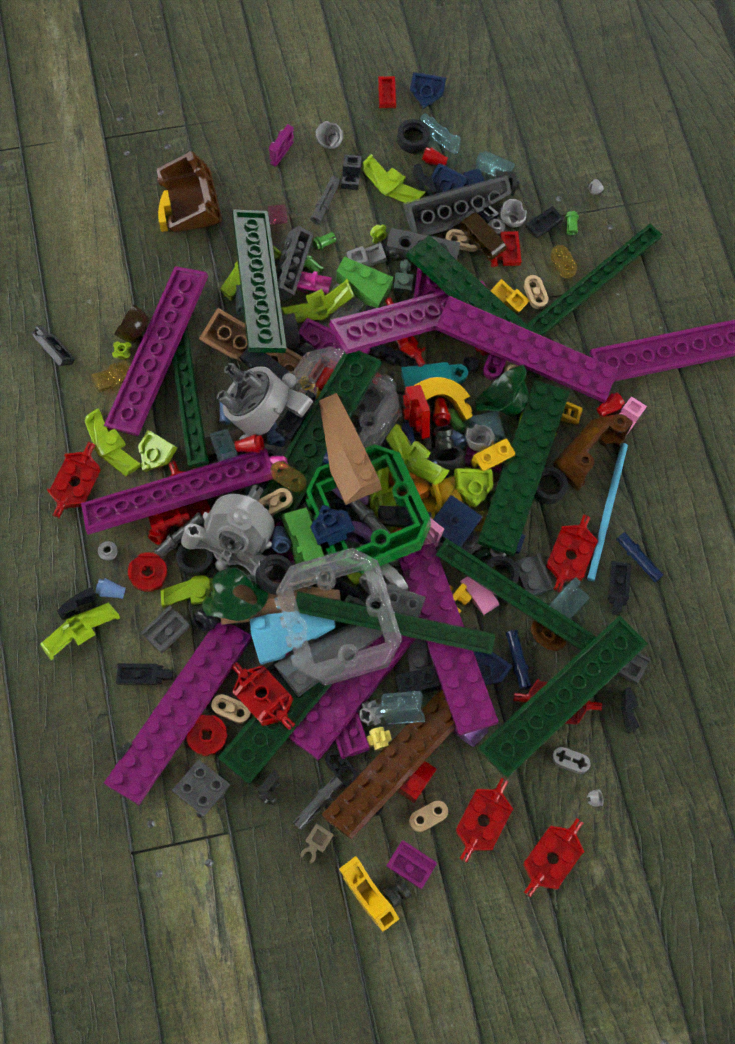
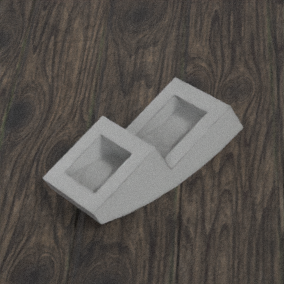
(368, 256)

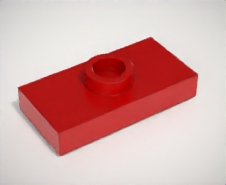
(387, 91)

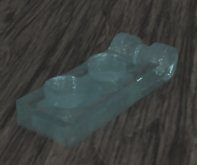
(441, 134)

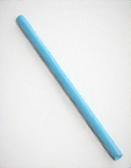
(607, 512)

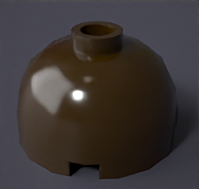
(133, 325)

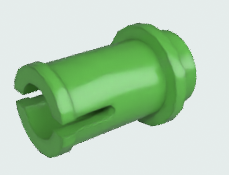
(571, 219)
(320, 242)
(312, 265)
(455, 421)

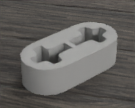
(568, 764)

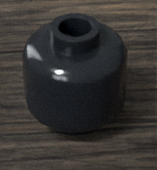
(205, 622)

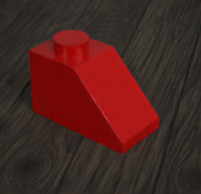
(417, 782)

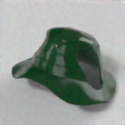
(506, 393)
(224, 602)

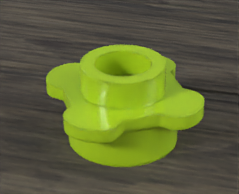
(378, 233)
(125, 354)

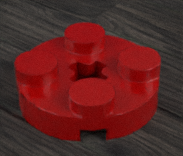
(154, 580)
(218, 736)

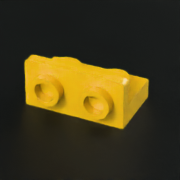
(493, 455)
(443, 491)

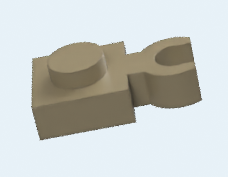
(318, 840)

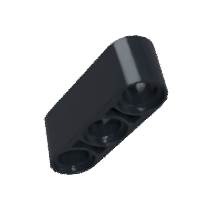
(254, 359)

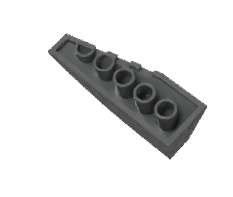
(450, 207)
(324, 649)

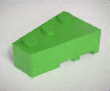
(366, 283)
(303, 543)

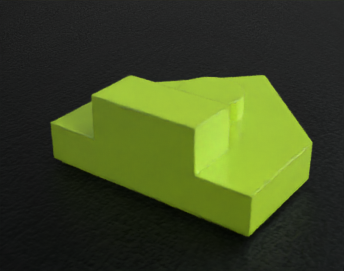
(155, 451)
(473, 484)

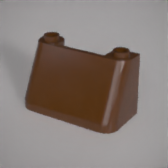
(190, 193)
(575, 459)

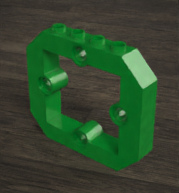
(398, 543)

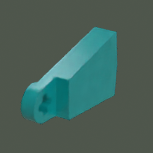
(414, 374)

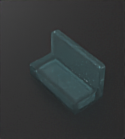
(491, 163)
(570, 599)
(402, 707)

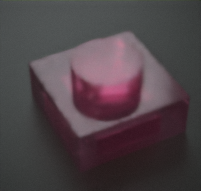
(277, 214)

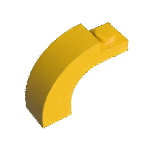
(450, 390)
(368, 894)

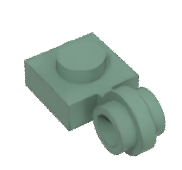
(403, 281)

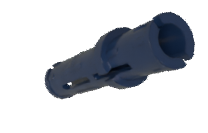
(642, 560)
(521, 668)

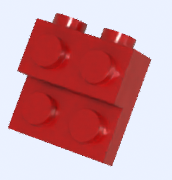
(417, 410)

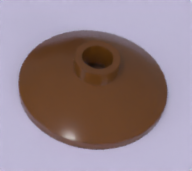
(546, 637)

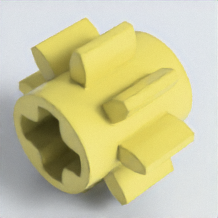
(379, 738)

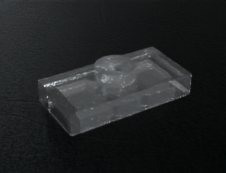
(351, 307)

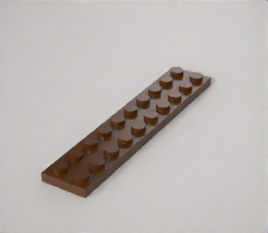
(391, 768)

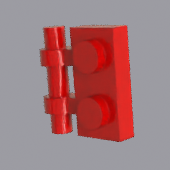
(512, 254)
(168, 518)

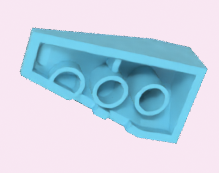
(270, 636)

